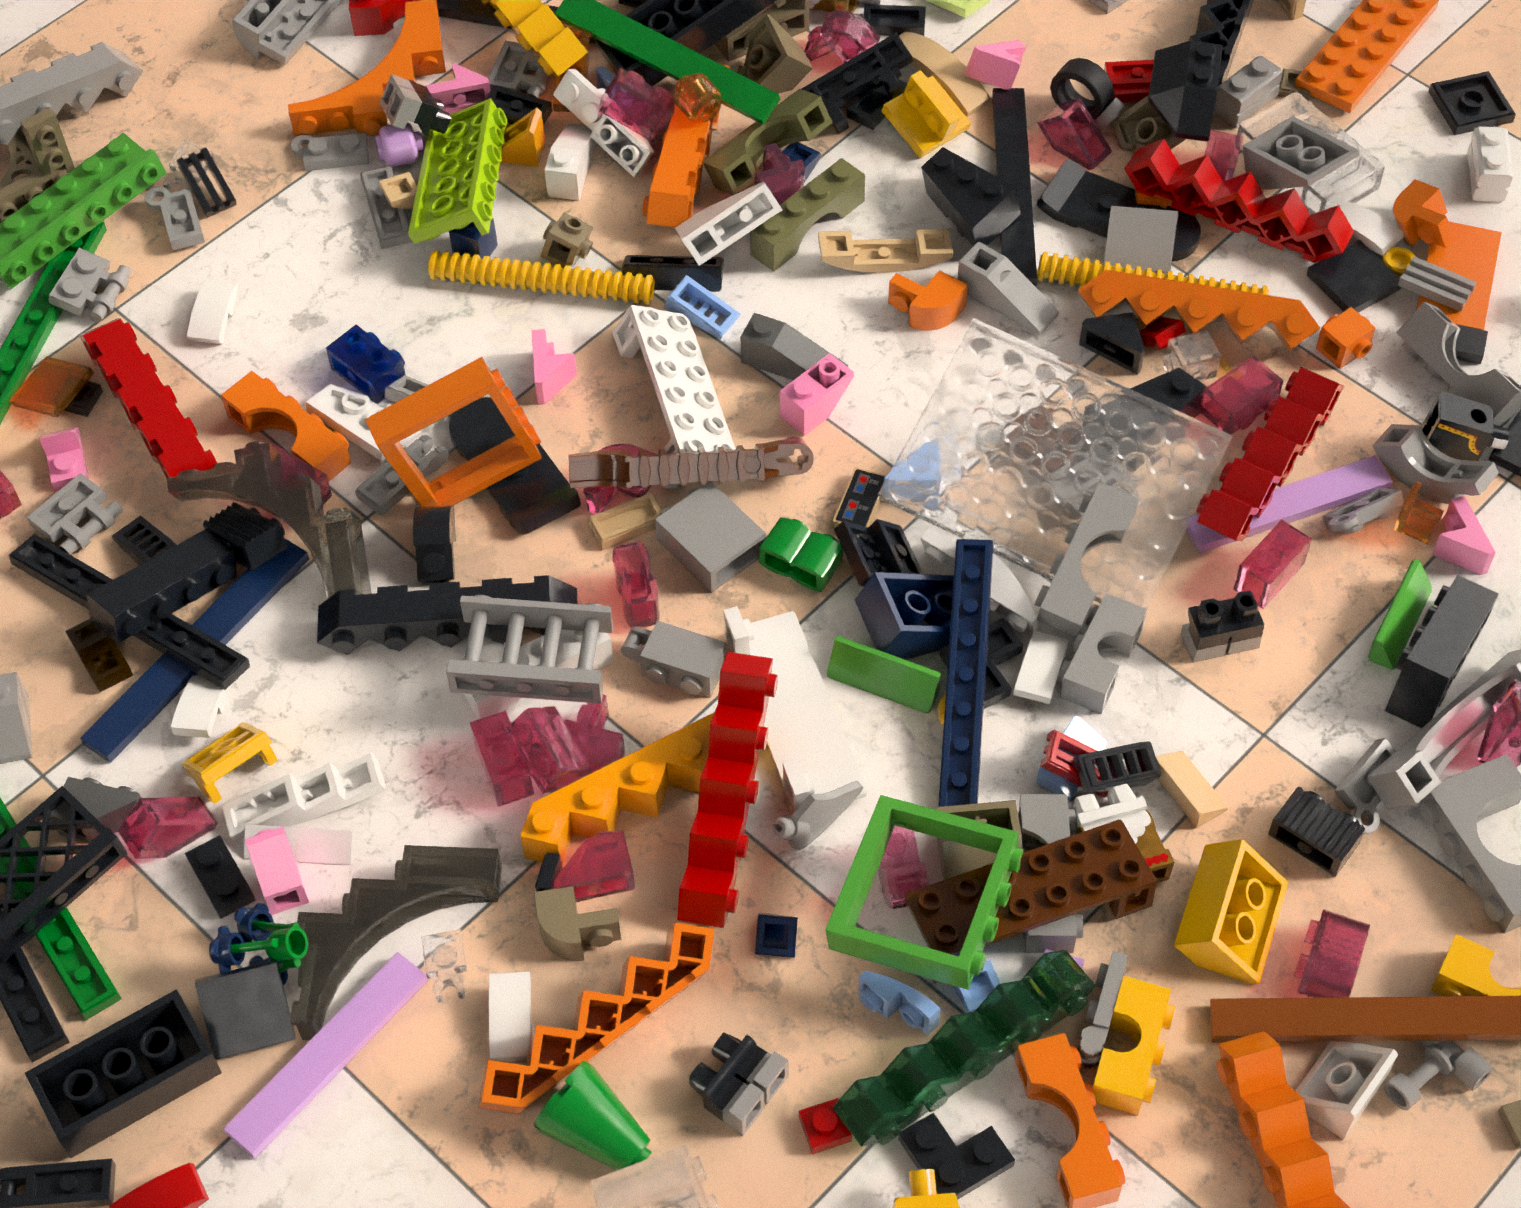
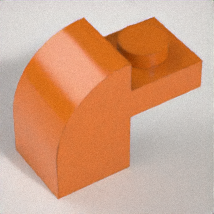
(1422, 216)
(931, 305)

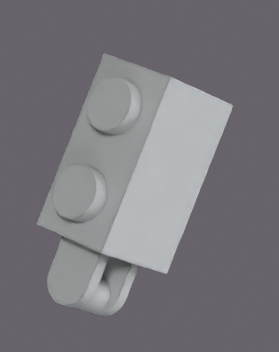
(677, 657)

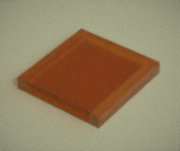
(51, 386)

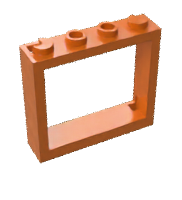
(439, 401)

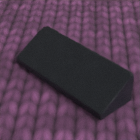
(670, 270)

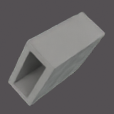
(710, 535)

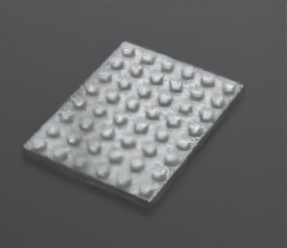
(1025, 437)

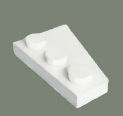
(346, 413)

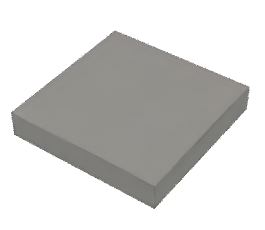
(1141, 238)

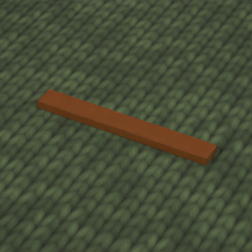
(1368, 1018)

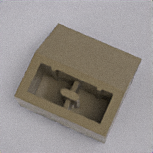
(960, 858)

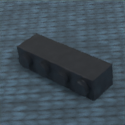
(161, 585)

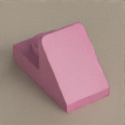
(996, 63)
(462, 92)
(550, 369)
(64, 456)
(1464, 539)

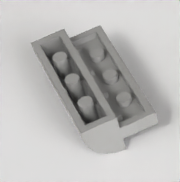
(279, 26)

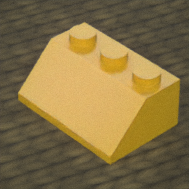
(1231, 911)

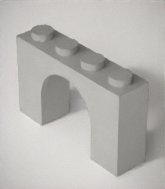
(1454, 813)

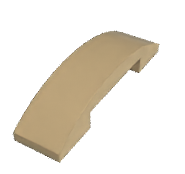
(947, 70)
(885, 255)

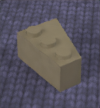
(790, 14)

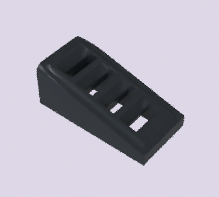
(135, 551)
(1138, 759)

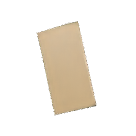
(1189, 788)

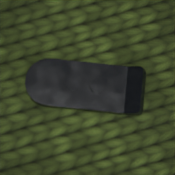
(1086, 202)
(527, 496)

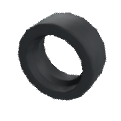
(1091, 76)

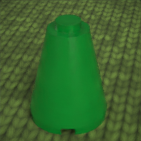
(593, 1120)

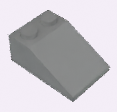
(1294, 155)

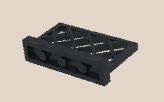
(61, 886)

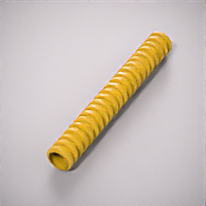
(1084, 271)
(541, 277)

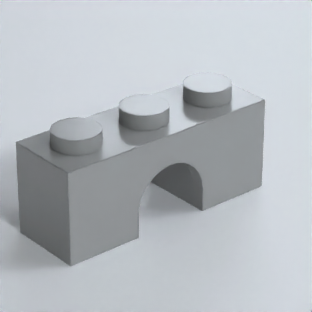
(1112, 628)

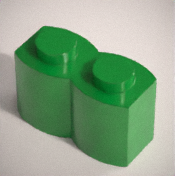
(801, 554)

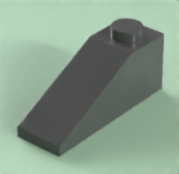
(778, 348)

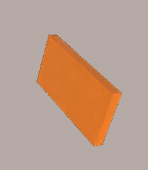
(1471, 256)

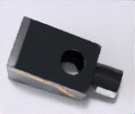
(1462, 427)

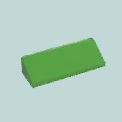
(1401, 617)
(884, 674)

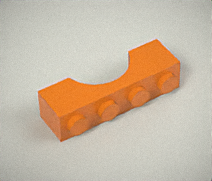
(260, 406)
(1052, 1075)

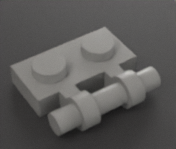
(512, 69)
(80, 281)
(70, 506)

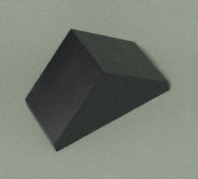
(1114, 339)

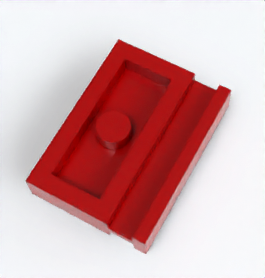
(1130, 79)

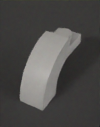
(1414, 458)

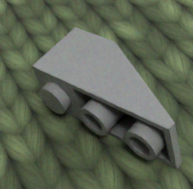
(1004, 288)

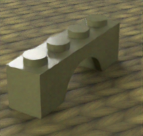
(791, 121)
(834, 190)

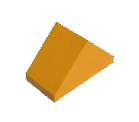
(525, 140)

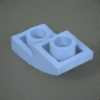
(889, 995)

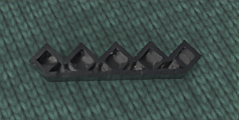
(1223, 24)
(401, 616)

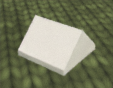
(1344, 1083)

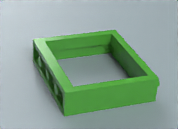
(903, 955)

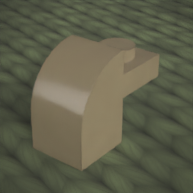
(566, 930)

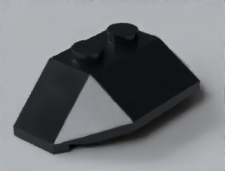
(1186, 87)

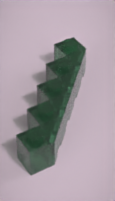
(964, 1049)

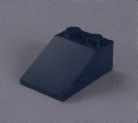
(907, 612)

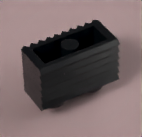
(249, 534)
(1317, 830)

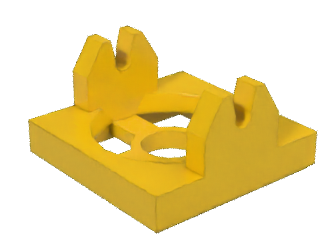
(225, 755)

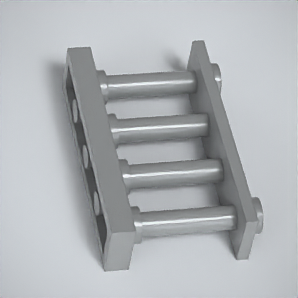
(530, 681)

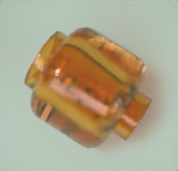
(697, 97)

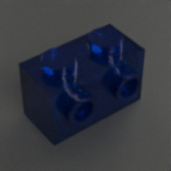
(365, 362)

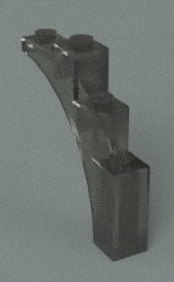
(258, 481)
(424, 882)

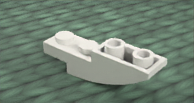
(620, 142)
(1006, 591)

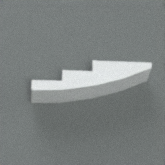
(298, 800)

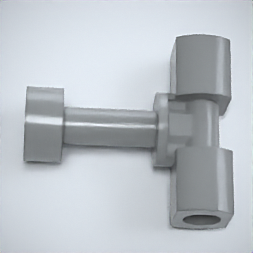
(1441, 1058)

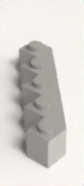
(69, 81)

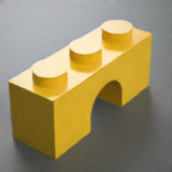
(1467, 972)
(1124, 1076)

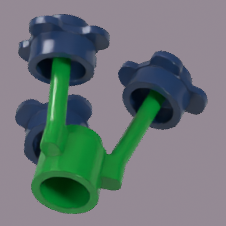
(281, 941)

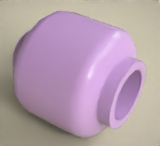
(398, 145)

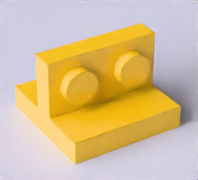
(925, 115)

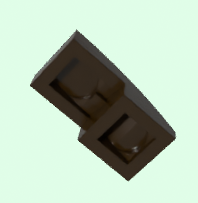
(99, 655)

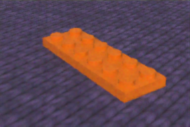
(1363, 50)

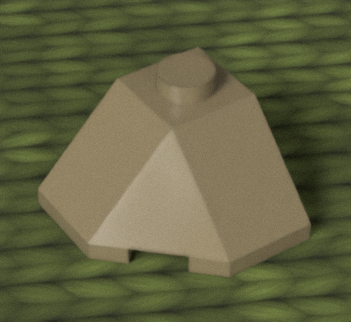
(774, 57)
(1142, 126)

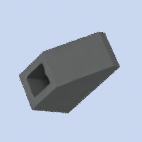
(104, 802)

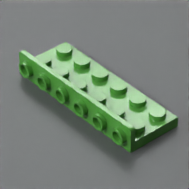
(74, 206)

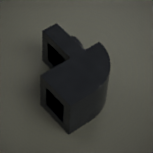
(434, 539)

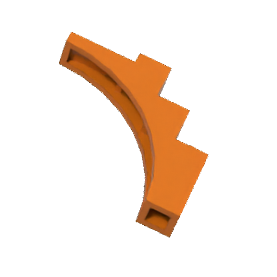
(357, 105)

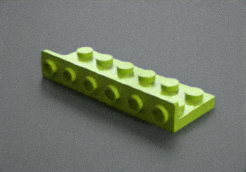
(459, 173)

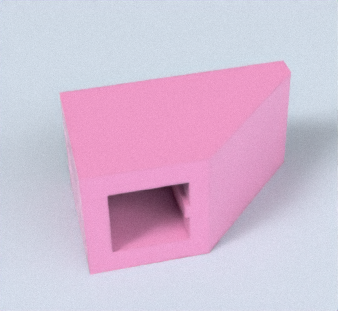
(814, 394)
(276, 870)

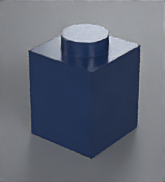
(472, 242)

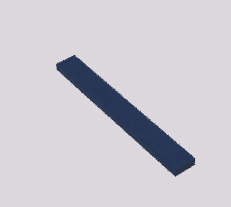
(966, 673)
(167, 677)

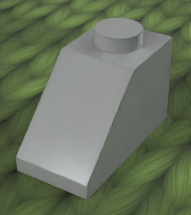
(14, 720)

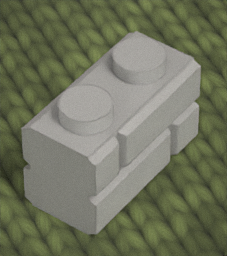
(1247, 91)

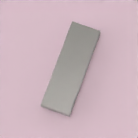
(389, 222)

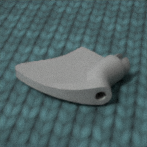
(815, 815)

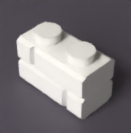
(1490, 164)

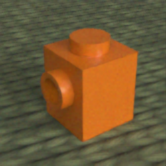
(1345, 337)

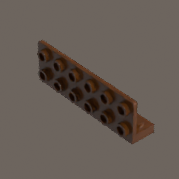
(1049, 886)

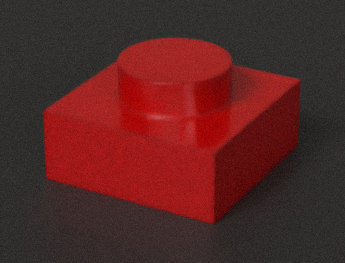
(1161, 331)
(823, 1127)

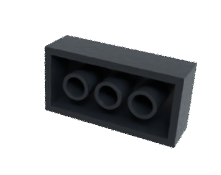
(122, 1073)

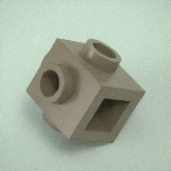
(566, 241)

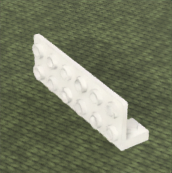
(677, 376)
(801, 720)

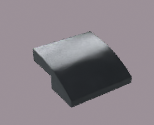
(876, 549)

